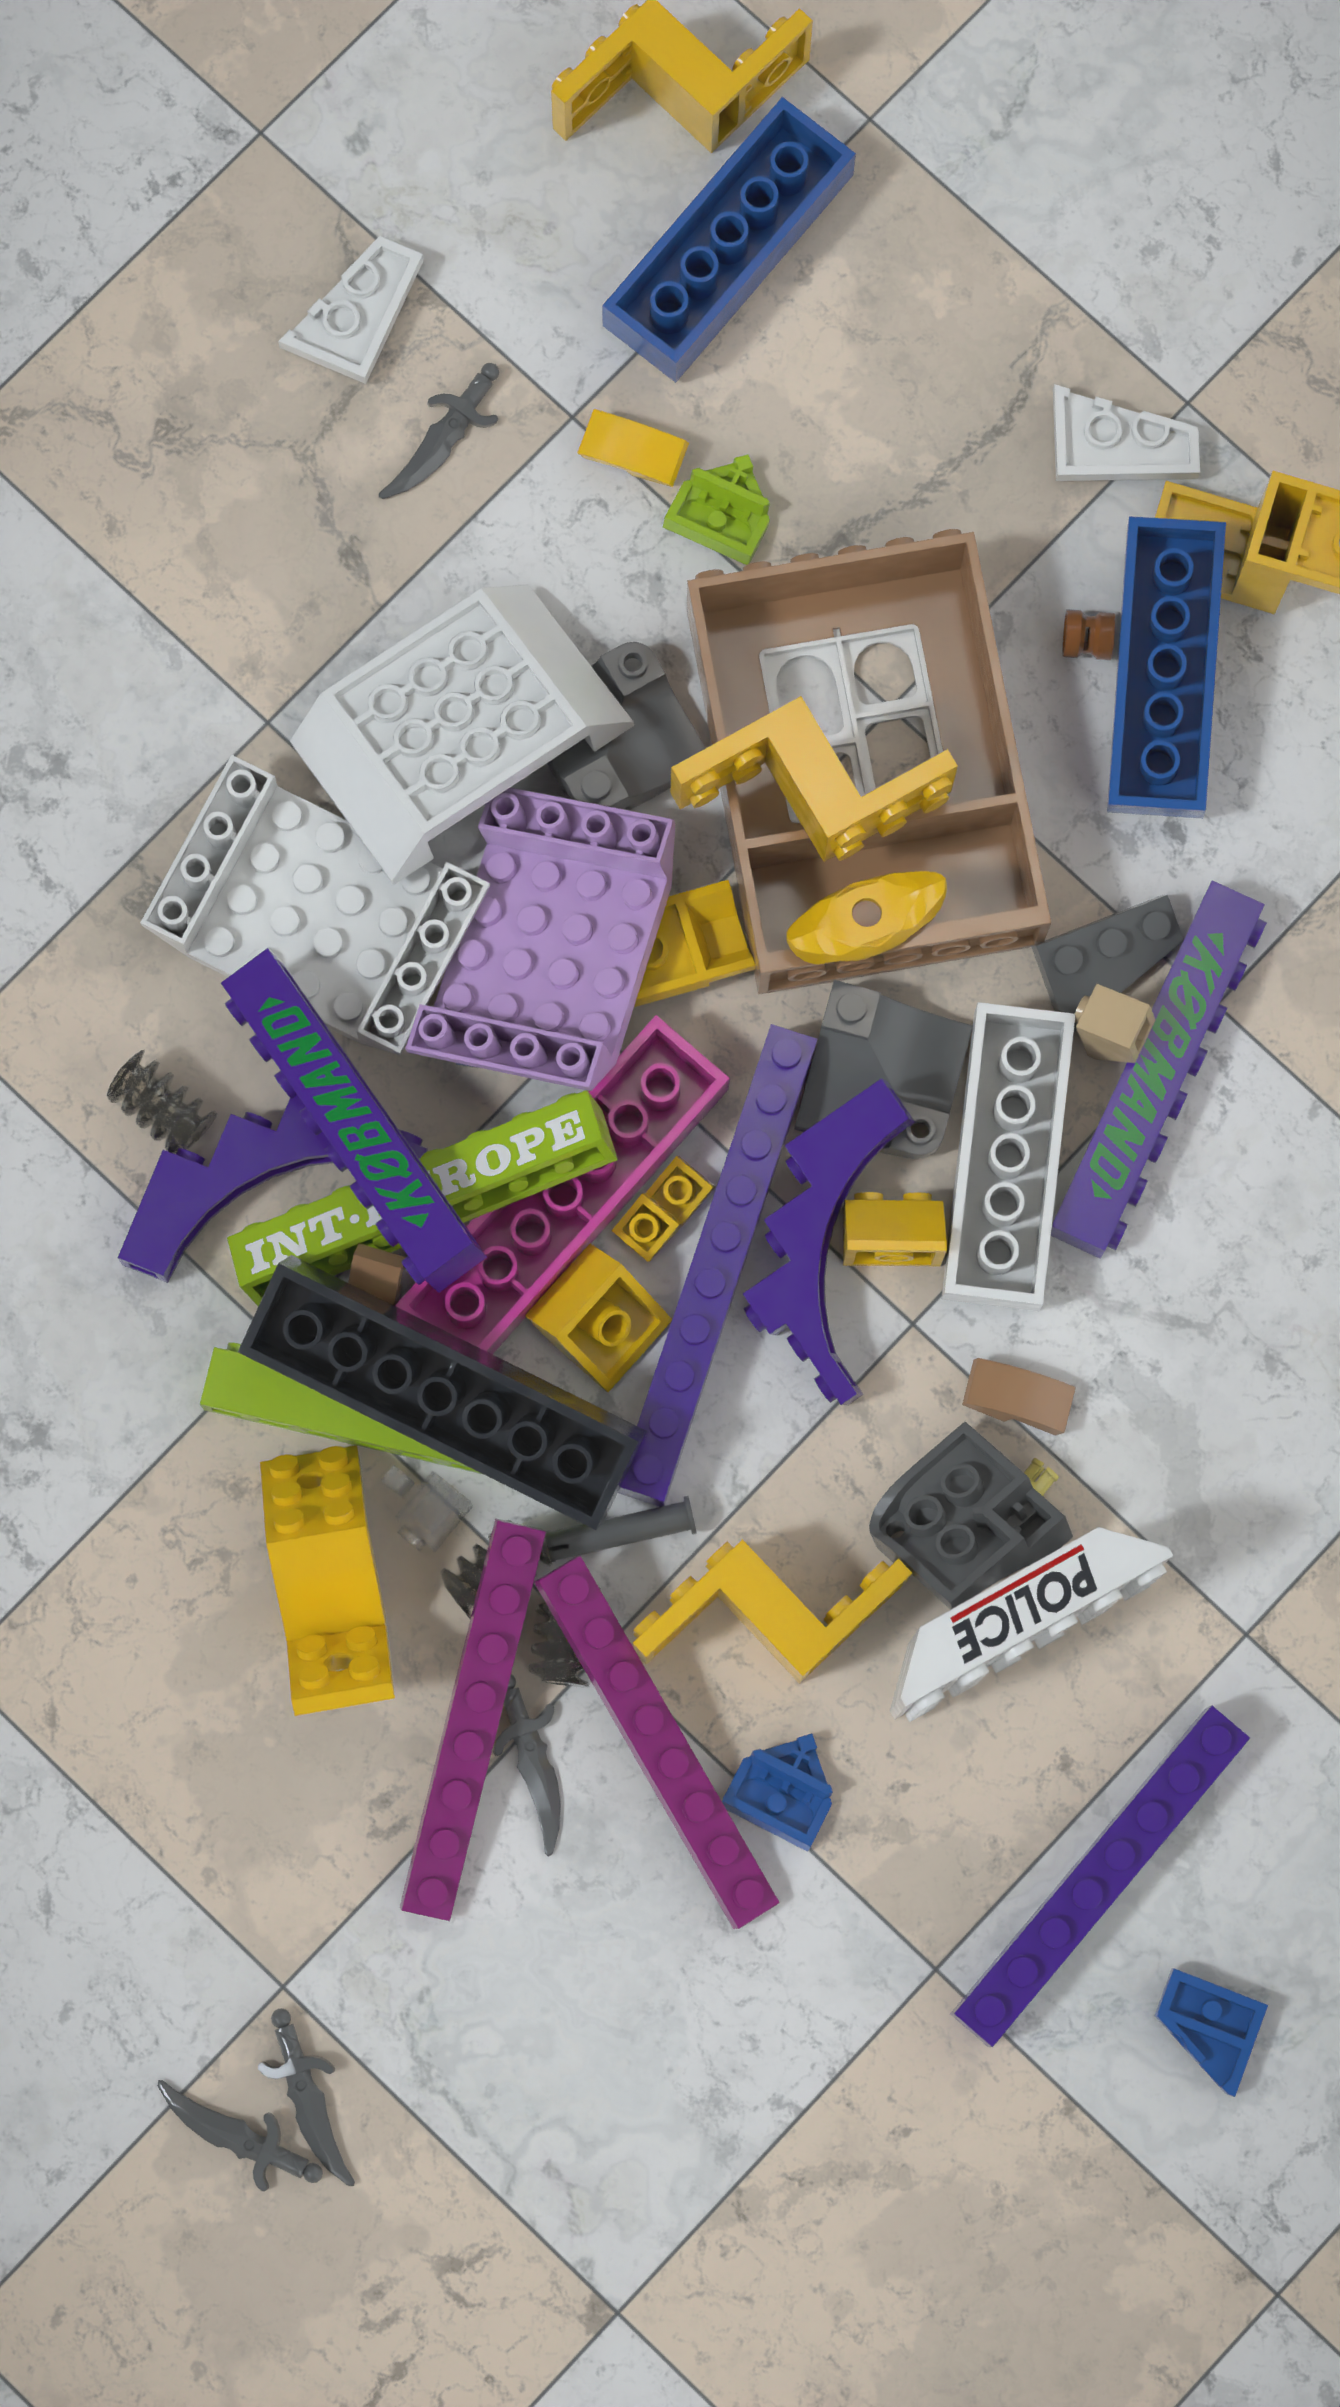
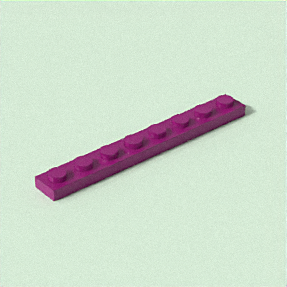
(472, 1719)
(657, 1742)

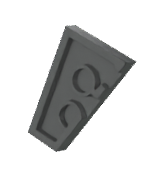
(1107, 952)

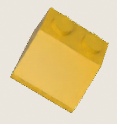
(893, 1230)
(599, 1317)

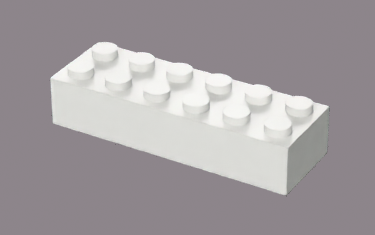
(1008, 1156)

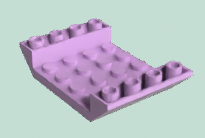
(555, 942)

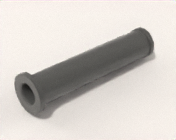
(621, 1530)

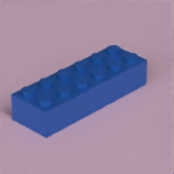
(728, 239)
(1166, 667)

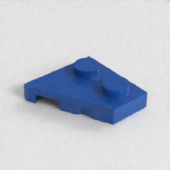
(1211, 2025)

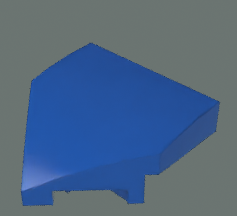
(782, 1791)

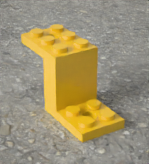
(680, 73)
(1265, 547)
(812, 780)
(326, 1580)
(768, 1609)

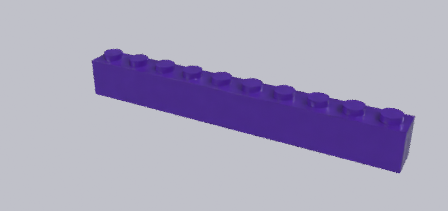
(718, 1262)

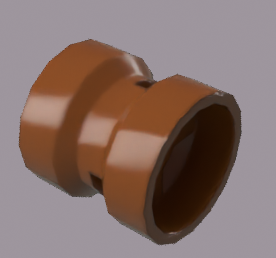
(1099, 635)

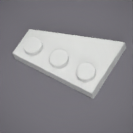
(357, 315)
(1119, 444)

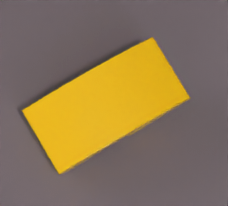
(633, 447)
(663, 1209)

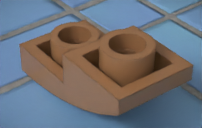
(377, 1273)
(1018, 1394)

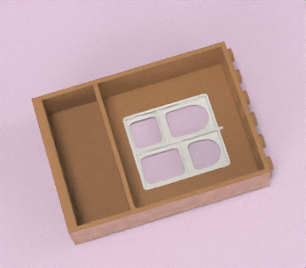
(982, 840)

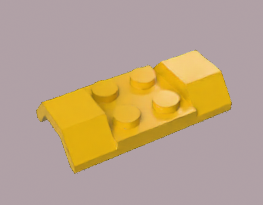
(695, 944)

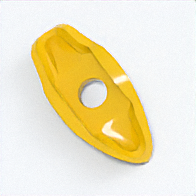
(831, 935)

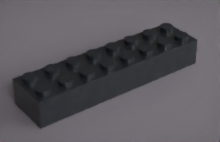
(442, 1391)

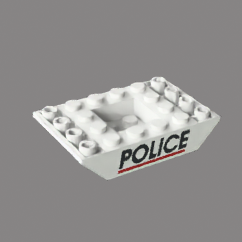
(1024, 1608)

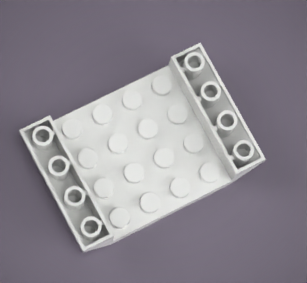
(452, 721)
(305, 886)

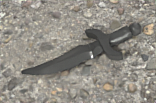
(443, 434)
(533, 1761)
(306, 2096)
(238, 2137)

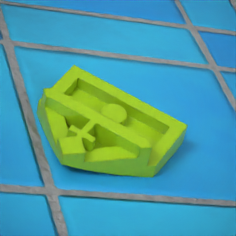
(721, 510)

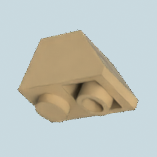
(1113, 1025)

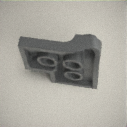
(641, 759)
(879, 1038)
(965, 1518)

